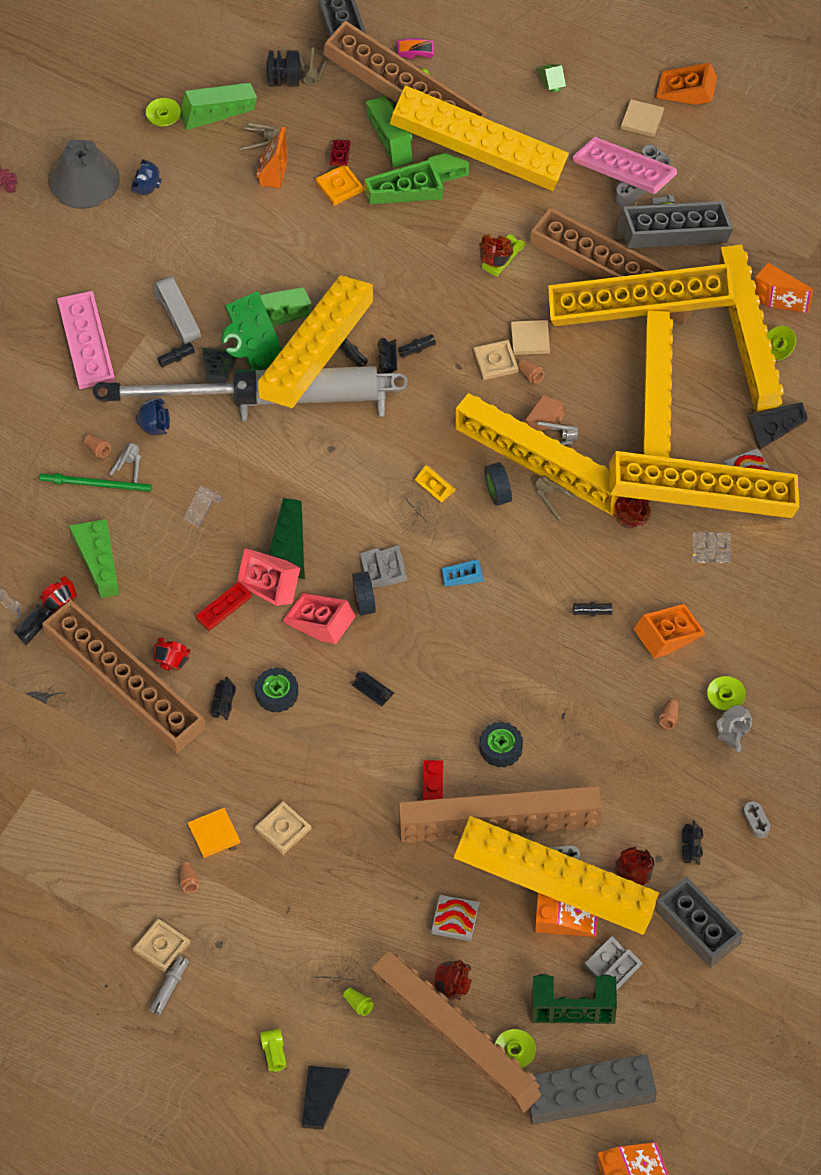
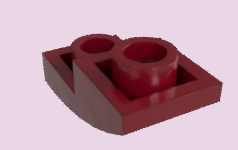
(340, 152)

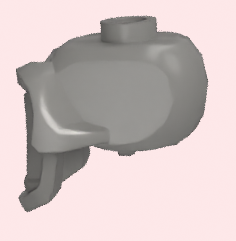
(733, 725)

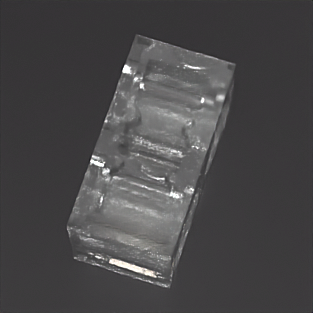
(711, 543)

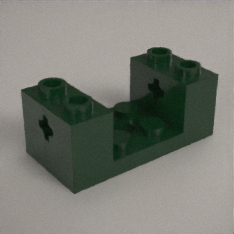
(580, 1011)

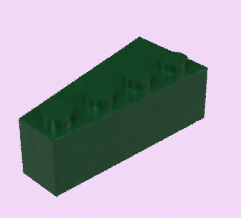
(288, 535)

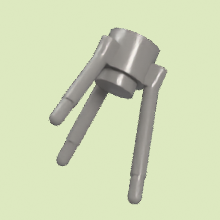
(569, 433)
(128, 455)

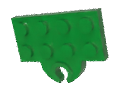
(251, 331)

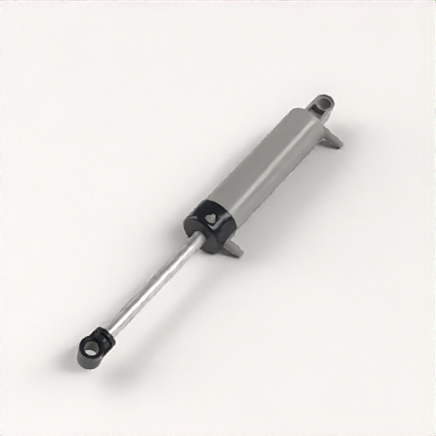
(330, 385)

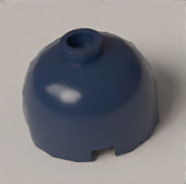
(146, 178)
(153, 417)

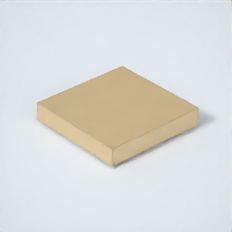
(642, 118)
(530, 337)
(495, 359)
(283, 827)
(161, 945)

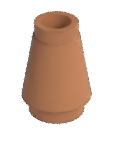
(533, 372)
(98, 446)
(669, 715)
(188, 879)

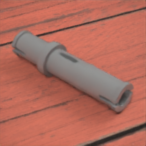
(173, 977)

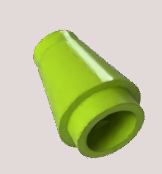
(359, 1002)

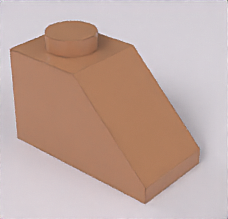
(547, 411)

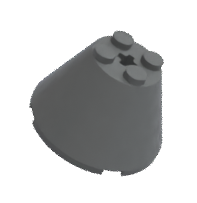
(83, 175)

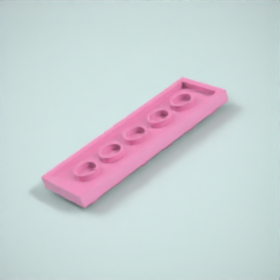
(625, 165)
(86, 339)

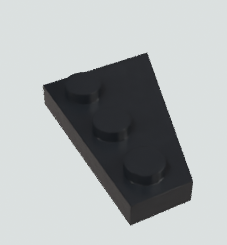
(217, 364)
(776, 422)
(321, 1093)

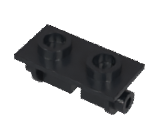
(388, 355)
(32, 624)
(372, 688)
(225, 691)
(692, 834)

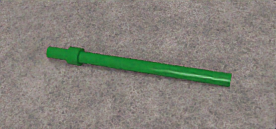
(59, 479)

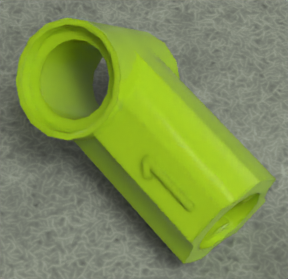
(273, 1046)

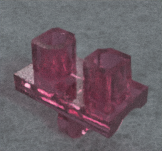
(9, 180)

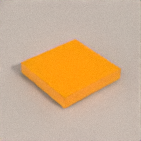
(339, 184)
(213, 832)

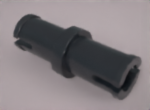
(416, 346)
(351, 351)
(176, 355)
(592, 609)

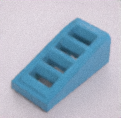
(468, 579)

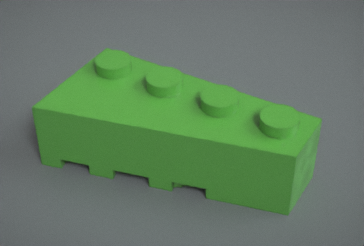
(216, 103)
(396, 140)
(405, 184)
(286, 305)
(96, 552)

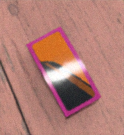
(410, 47)

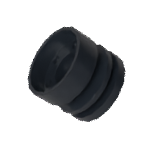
(283, 68)

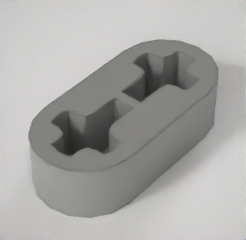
(753, 821)

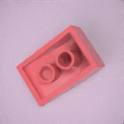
(268, 577)
(320, 617)

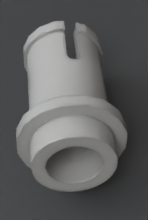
(659, 200)

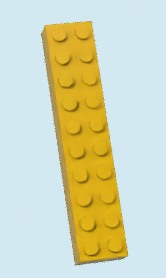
(479, 138)
(641, 293)
(752, 333)
(315, 341)
(657, 384)
(536, 451)
(703, 484)
(556, 875)

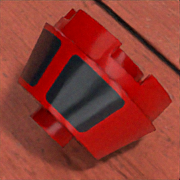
(58, 594)
(170, 654)

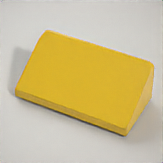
(434, 483)

